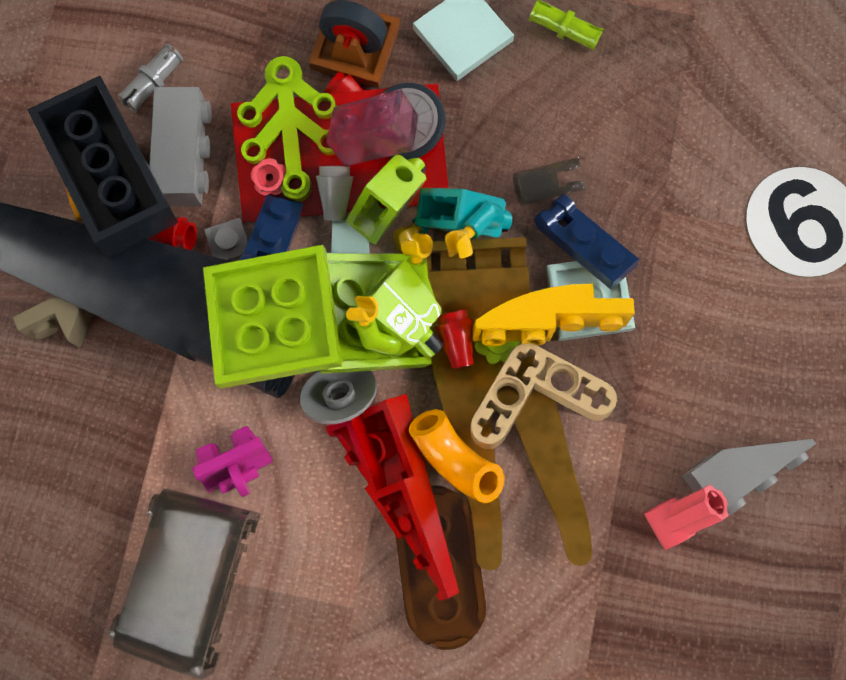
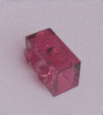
(373, 128)

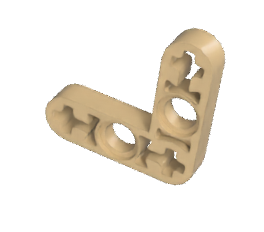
(539, 380)

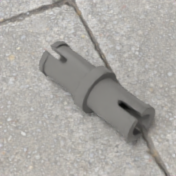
(150, 76)

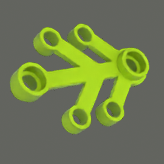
(287, 121)

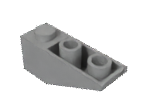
(746, 468)

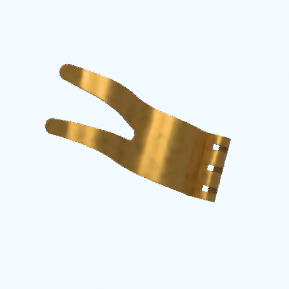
(466, 387)

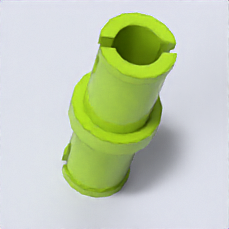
(565, 24)

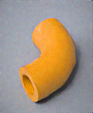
(454, 458)

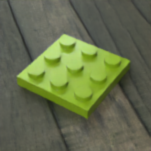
(355, 276)
(271, 317)

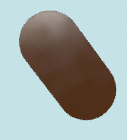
(457, 619)

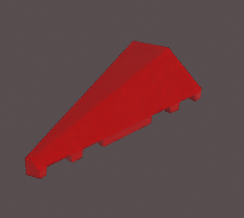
(399, 483)

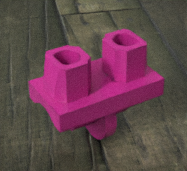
(233, 467)

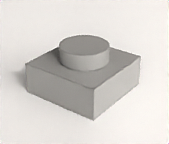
(227, 240)

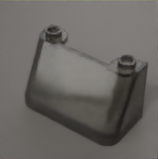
(183, 582)

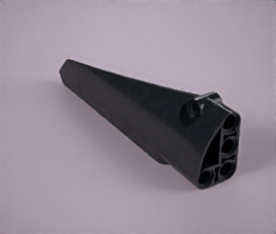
(144, 289)

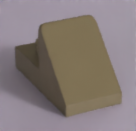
(45, 317)

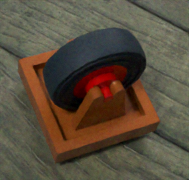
(354, 42)

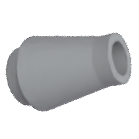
(334, 190)

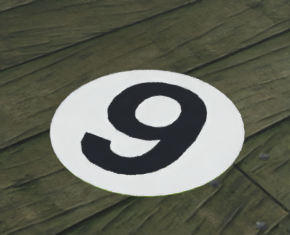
(799, 221)

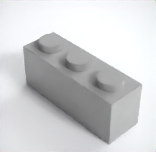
(180, 144)

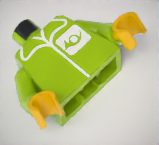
(400, 306)

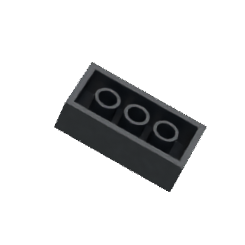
(102, 167)

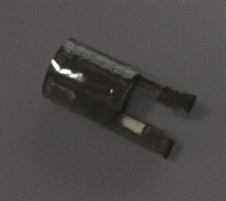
(542, 182)

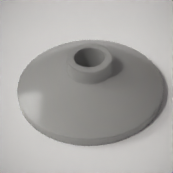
(337, 396)

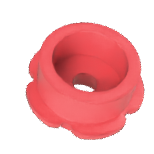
(259, 174)

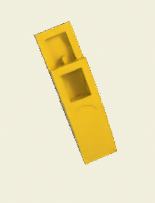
(537, 314)

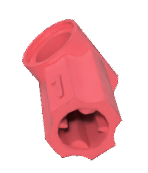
(681, 518)

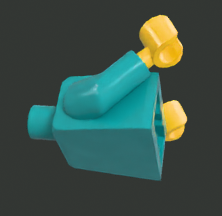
(461, 214)

